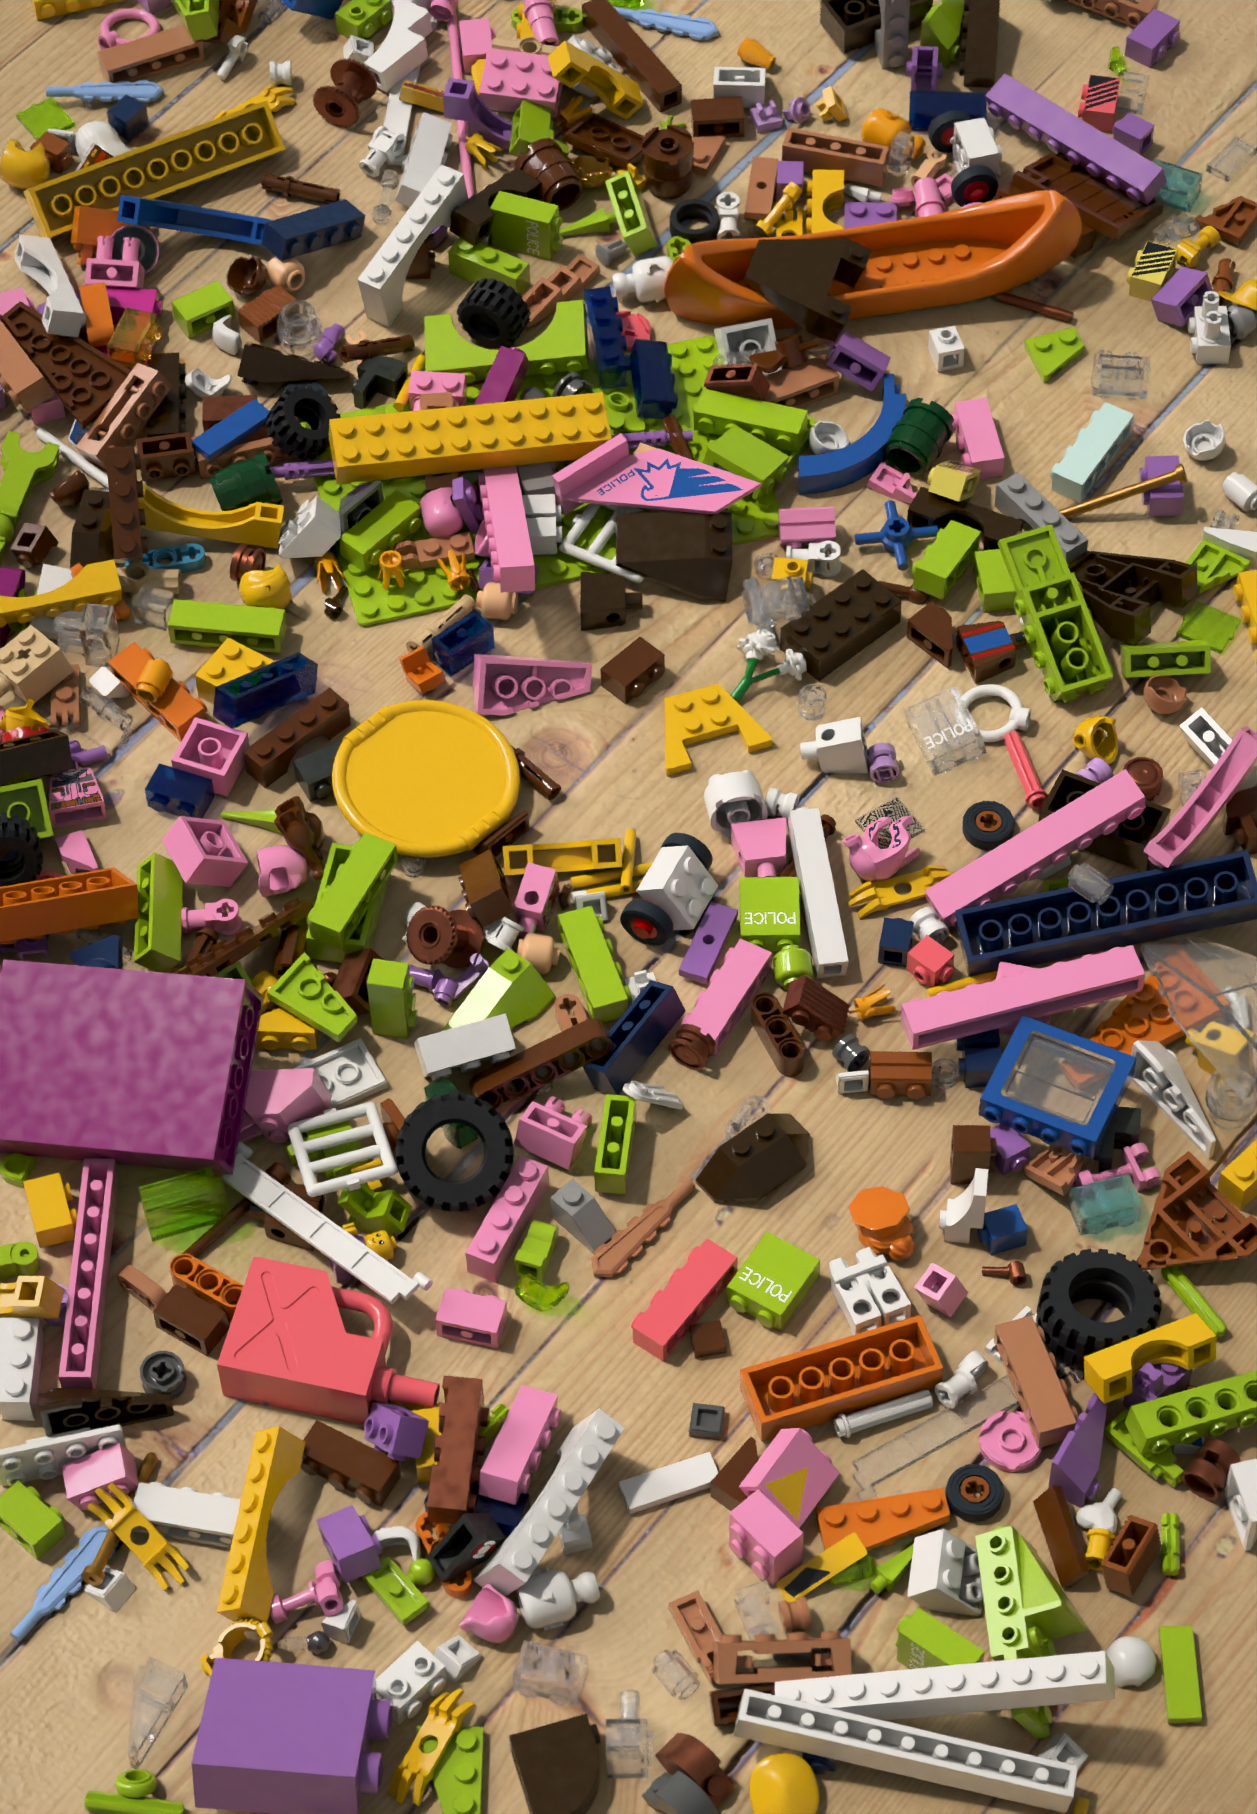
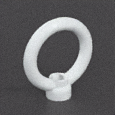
(1019, 715)

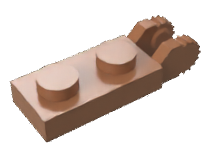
(425, 552)
(697, 1629)

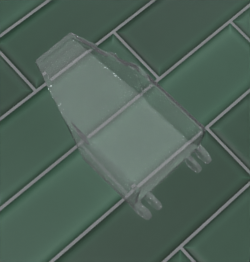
(1211, 1001)

